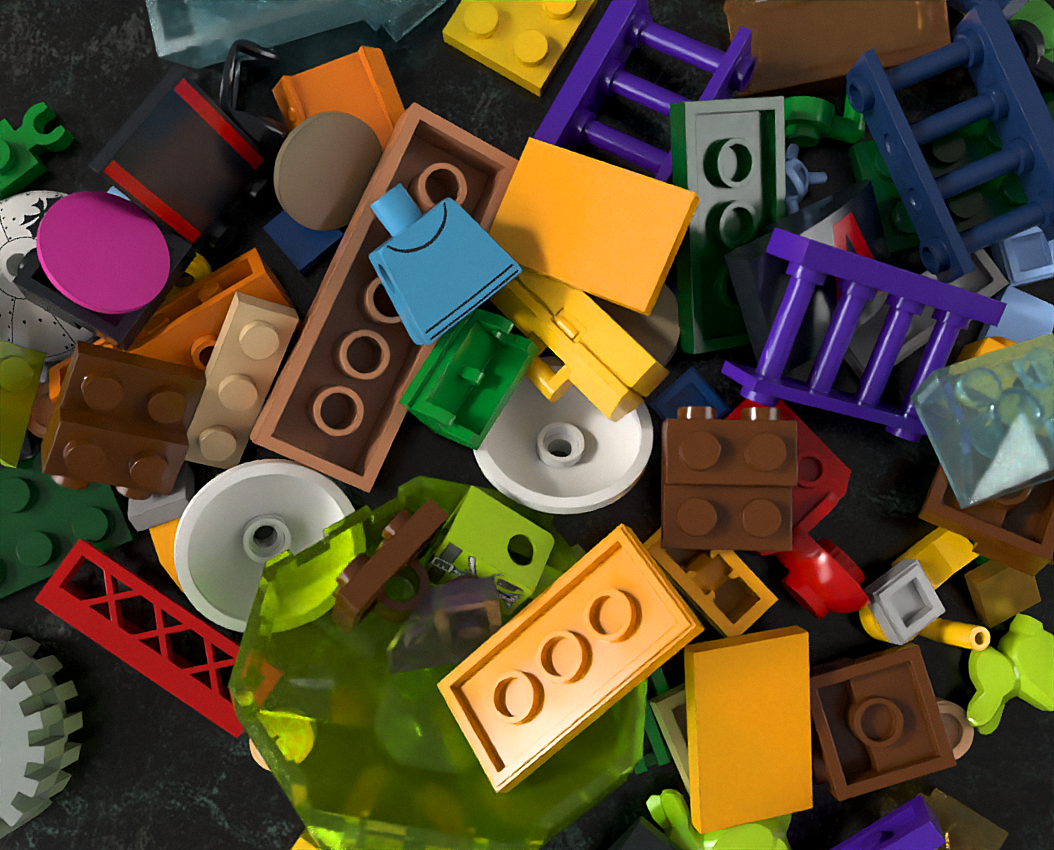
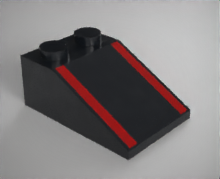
(187, 165)

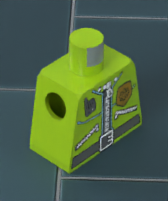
(493, 540)

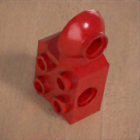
(819, 572)

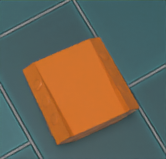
(350, 84)

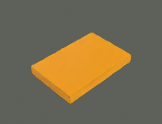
(592, 224)
(748, 727)

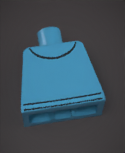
(436, 263)

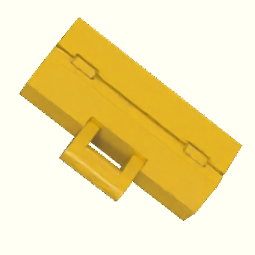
(595, 349)

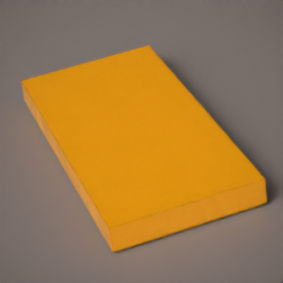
(567, 658)

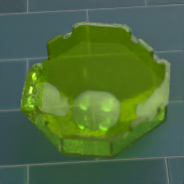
(380, 752)

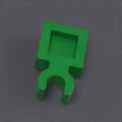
(24, 146)

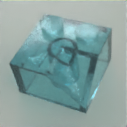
(992, 420)

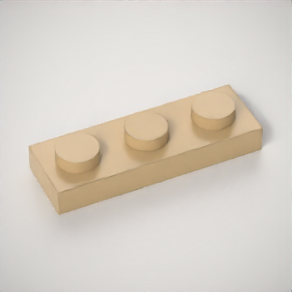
(239, 379)

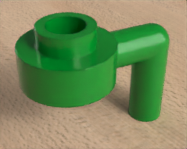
(814, 118)

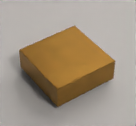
(1000, 592)

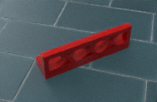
(140, 648)

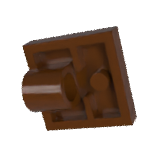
(399, 554)

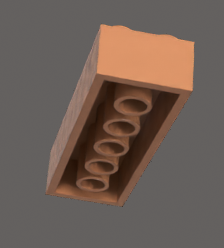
(352, 355)

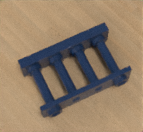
(1005, 97)

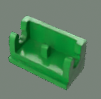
(469, 377)

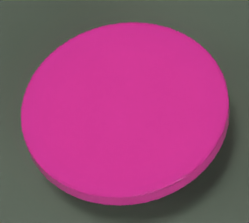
(103, 252)

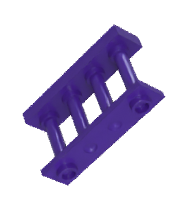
(602, 74)
(859, 282)

